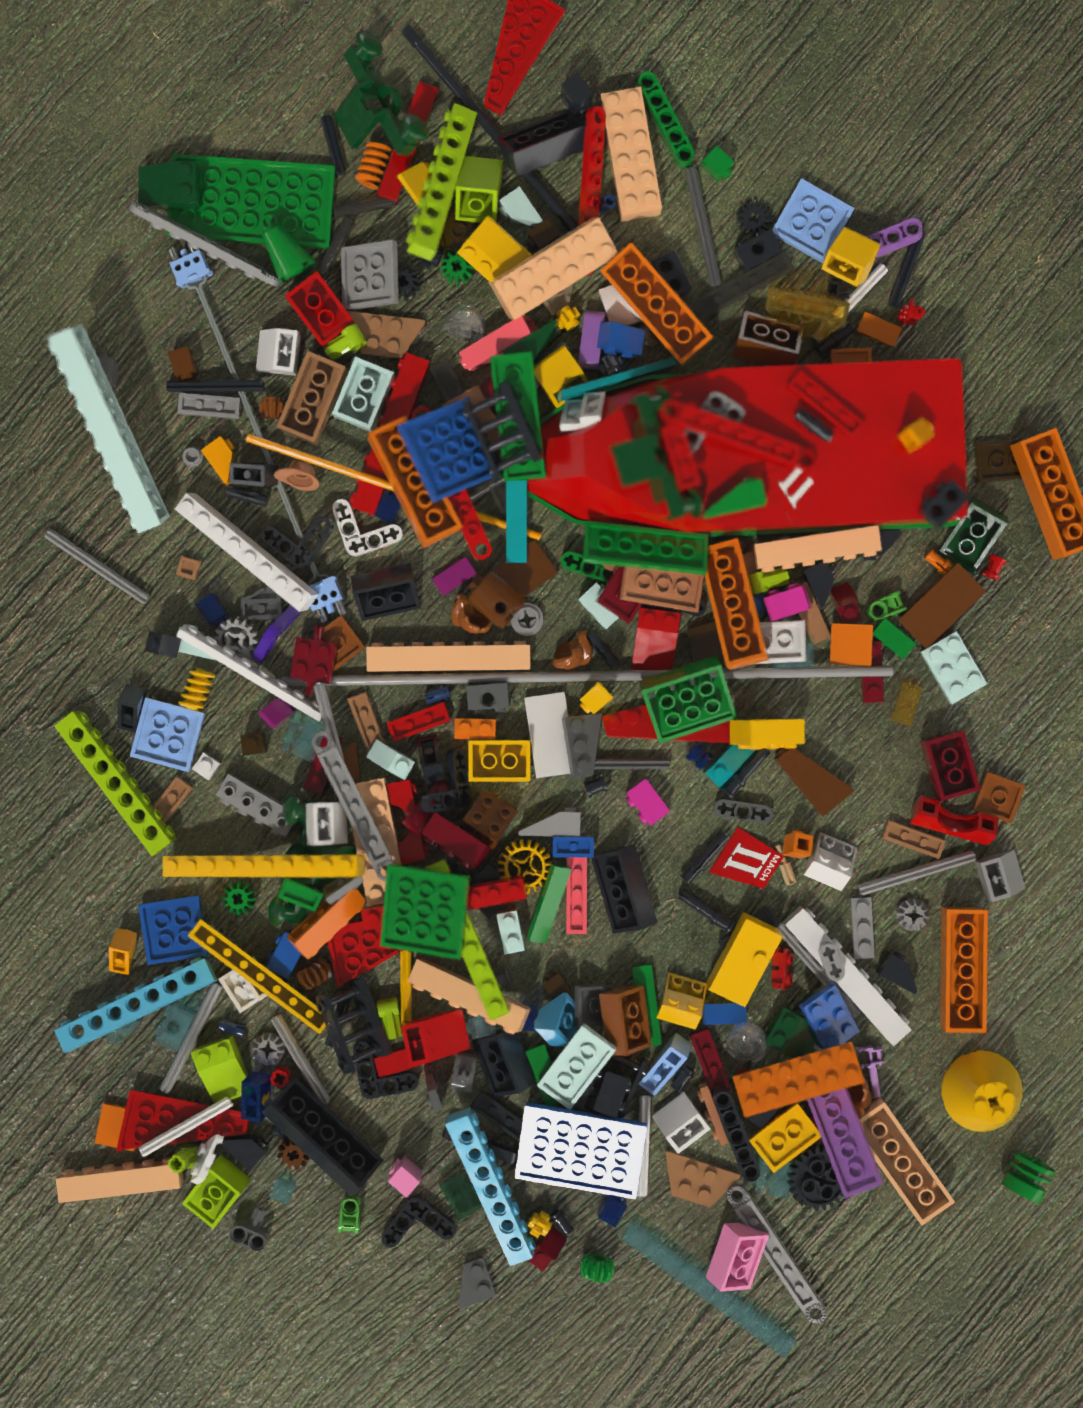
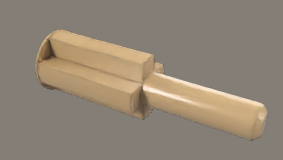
(786, 868)

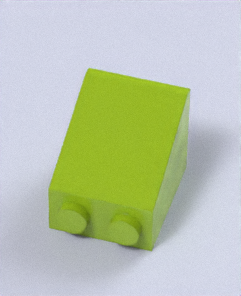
(478, 189)

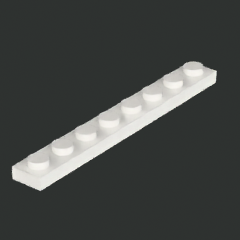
(245, 668)

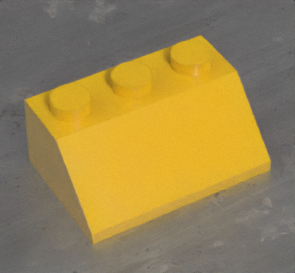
(492, 250)

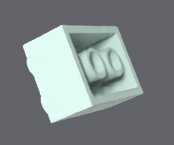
(363, 394)

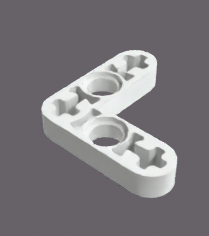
(356, 536)

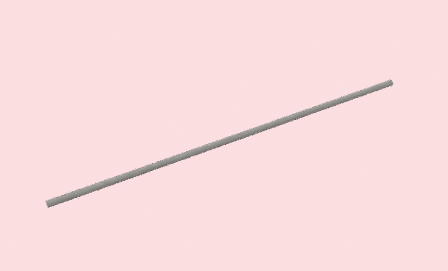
(572, 676)

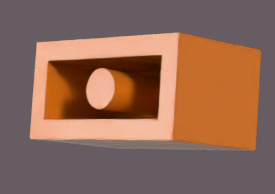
(475, 728)

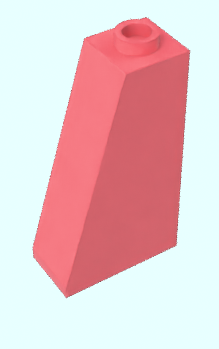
(479, 353)

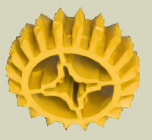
(533, 850)

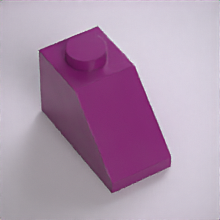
(277, 713)

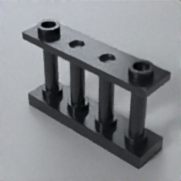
(523, 432)
(370, 1018)
(641, 1070)

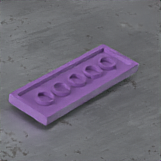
(845, 1142)

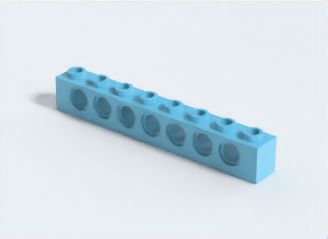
(67, 1032)
(514, 1250)

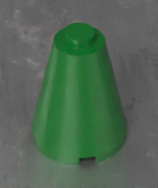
(285, 253)

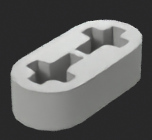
(836, 959)

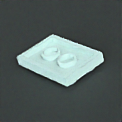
(953, 667)

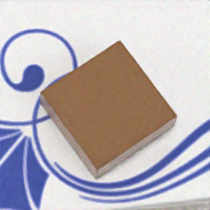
(188, 567)

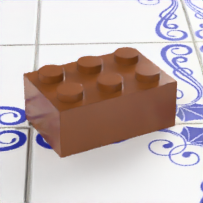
(625, 1019)

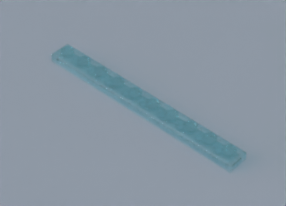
(695, 1280)

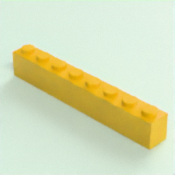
(257, 975)

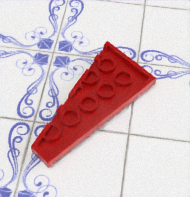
(521, 40)
(638, 724)
(356, 951)
(153, 1114)

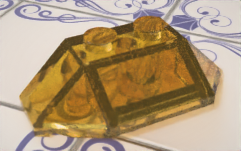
(815, 311)

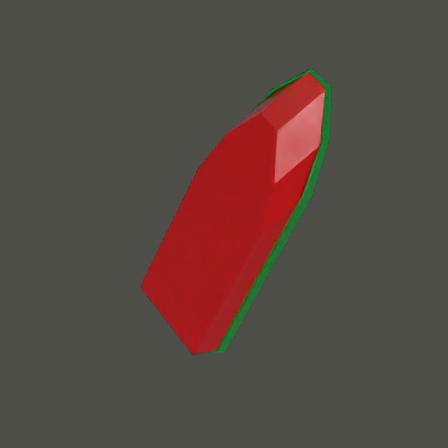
(859, 478)

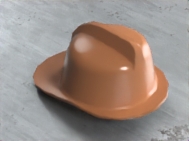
(298, 475)

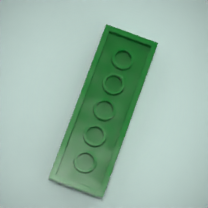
(520, 371)
(645, 548)

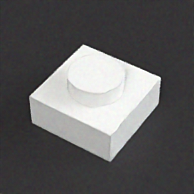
(206, 766)

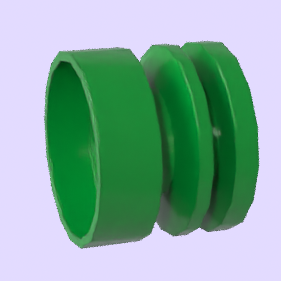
(1028, 1177)

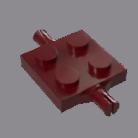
(313, 660)

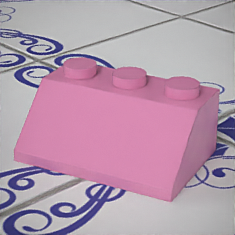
(736, 1257)

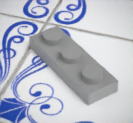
(209, 406)
(862, 927)

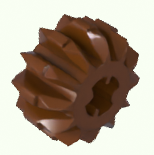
(314, 974)
(286, 1154)

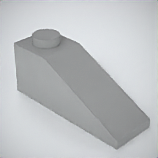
(561, 823)

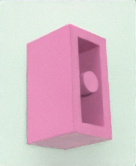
(404, 1175)

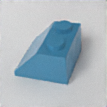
(557, 1021)

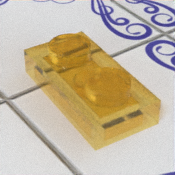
(906, 704)

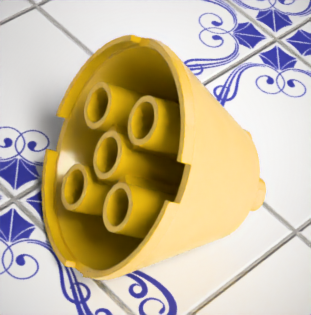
(981, 1091)

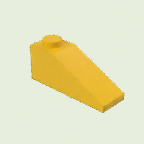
(595, 699)

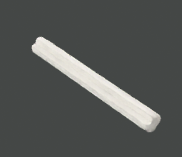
(864, 288)
(644, 1116)
(185, 1126)

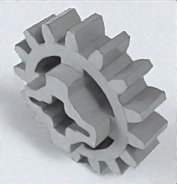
(232, 632)

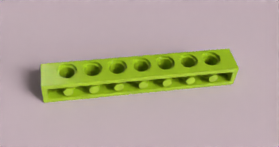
(463, 121)
(68, 729)

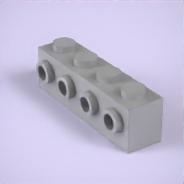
(255, 803)

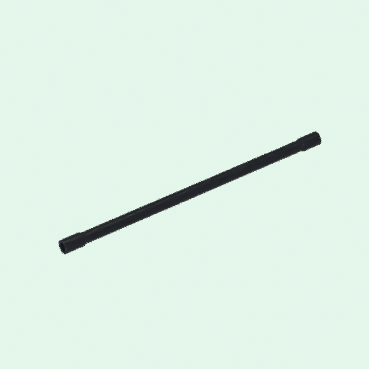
(417, 43)

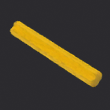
(405, 987)

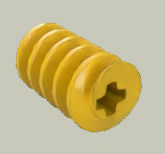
(196, 689)

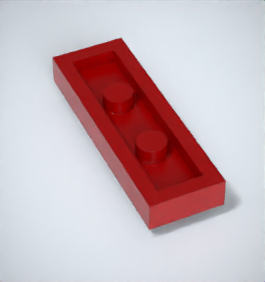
(680, 457)
(418, 722)

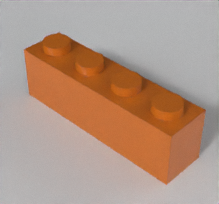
(325, 922)

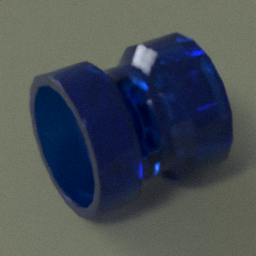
(695, 752)

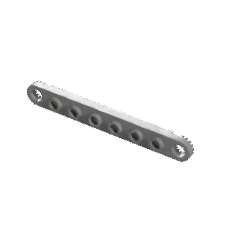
(198, 241)
(353, 804)
(778, 1255)

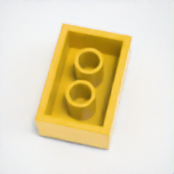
(767, 733)
(499, 760)

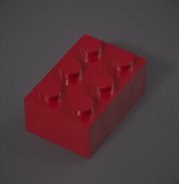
(950, 765)
(455, 842)

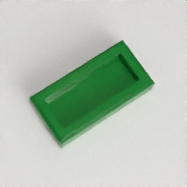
(893, 638)
(300, 894)

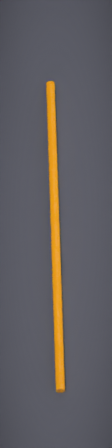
(360, 475)

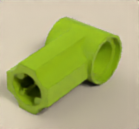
(349, 340)
(764, 581)
(389, 1013)
(184, 1158)

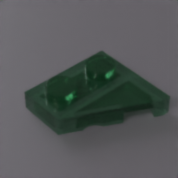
(460, 1196)

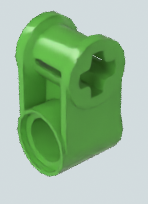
(888, 605)
(350, 1216)

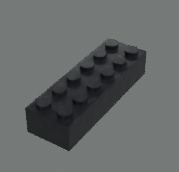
(323, 1136)

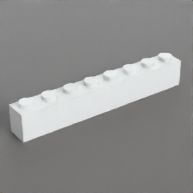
(246, 551)
(854, 982)

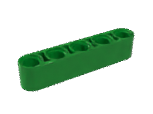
(665, 110)

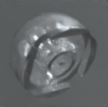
(465, 324)
(747, 1042)

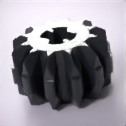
(411, 281)

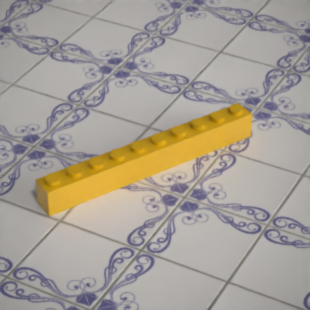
(264, 865)

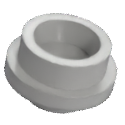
(192, 456)

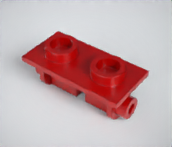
(910, 314)
(782, 976)

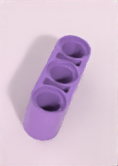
(899, 230)
(589, 353)

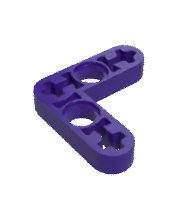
(272, 634)

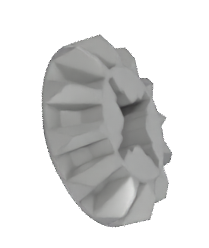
(535, 624)
(907, 907)
(275, 1043)

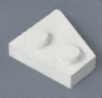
(206, 1157)

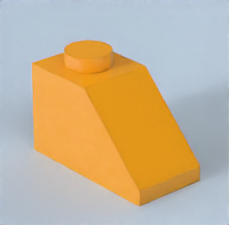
(916, 434)
(220, 455)
(122, 951)

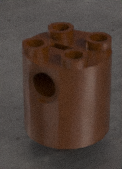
(488, 597)

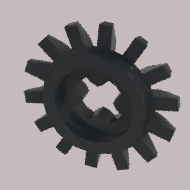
(746, 215)

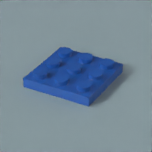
(167, 929)

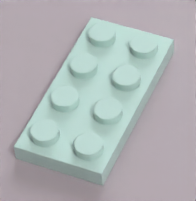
(576, 1066)

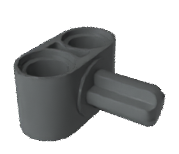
(464, 1071)
(251, 1229)

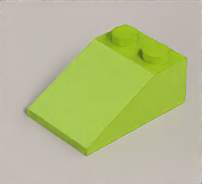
(220, 1068)
(217, 1192)

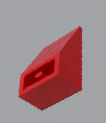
(435, 1036)

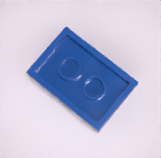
(829, 1017)

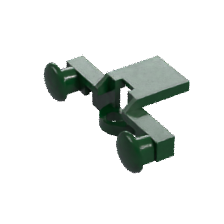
(354, 115)
(638, 462)
(291, 811)

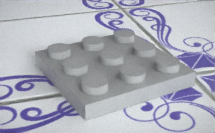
(369, 275)

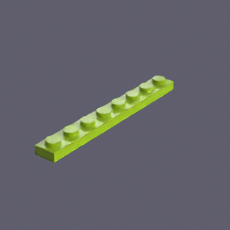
(478, 964)

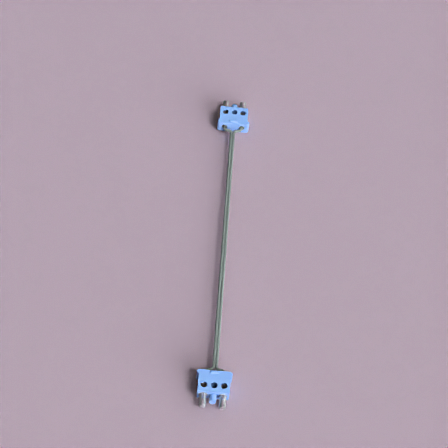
(185, 278)

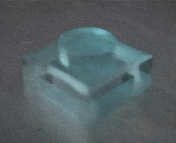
(282, 1191)

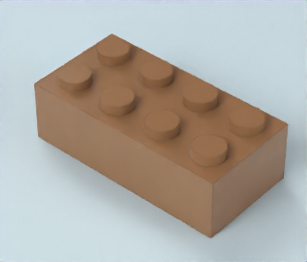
(312, 398)

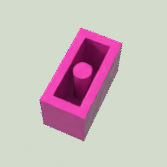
(787, 602)
(647, 801)

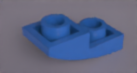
(724, 1013)

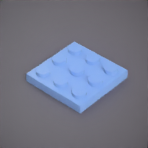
(812, 220)
(167, 734)

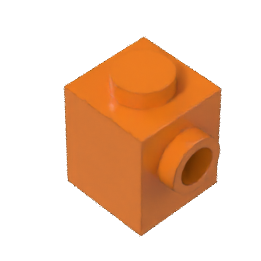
(797, 844)

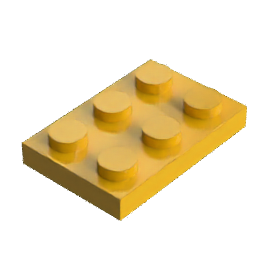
(785, 1137)

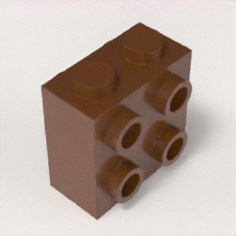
(488, 819)

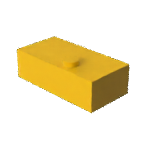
(744, 959)

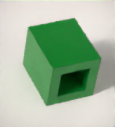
(718, 164)

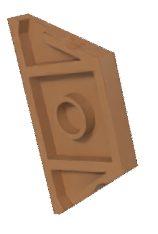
(386, 334)
(697, 1179)

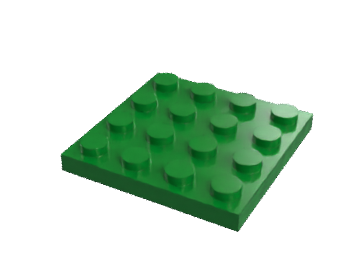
(424, 911)

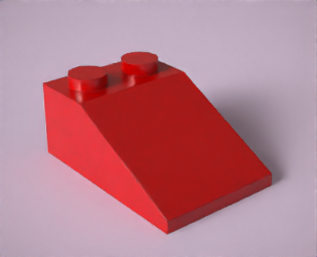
(319, 308)
(655, 639)

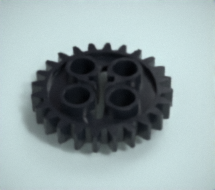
(812, 1194)

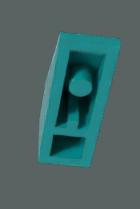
(727, 764)

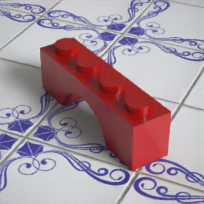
(402, 794)
(976, 827)

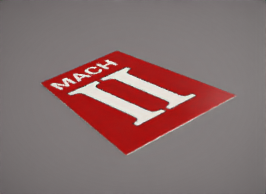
(792, 490)
(747, 860)

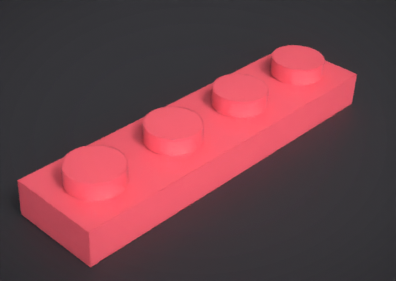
(576, 896)

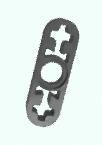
(758, 807)

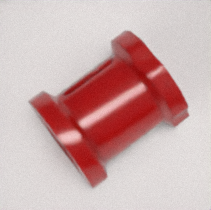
(993, 567)
(278, 1082)

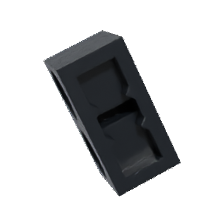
(675, 275)
(946, 507)

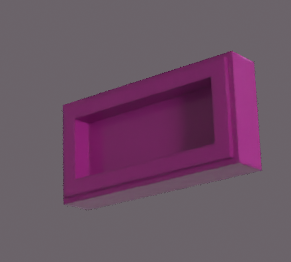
(454, 576)

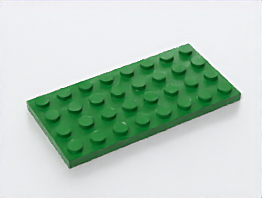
(250, 194)

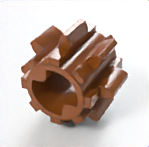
(271, 408)

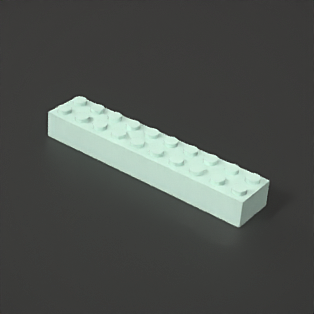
(109, 428)

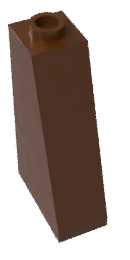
(814, 782)

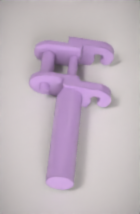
(872, 1068)

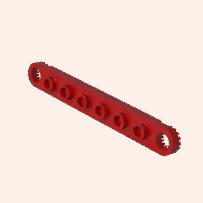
(592, 165)
(738, 435)
(465, 511)

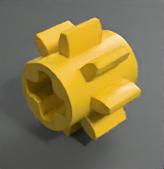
(568, 318)
(539, 1224)

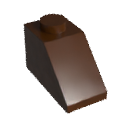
(352, 761)

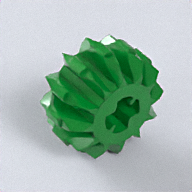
(449, 272)
(246, 897)
(597, 1267)

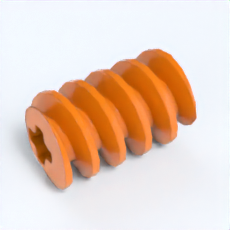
(371, 163)

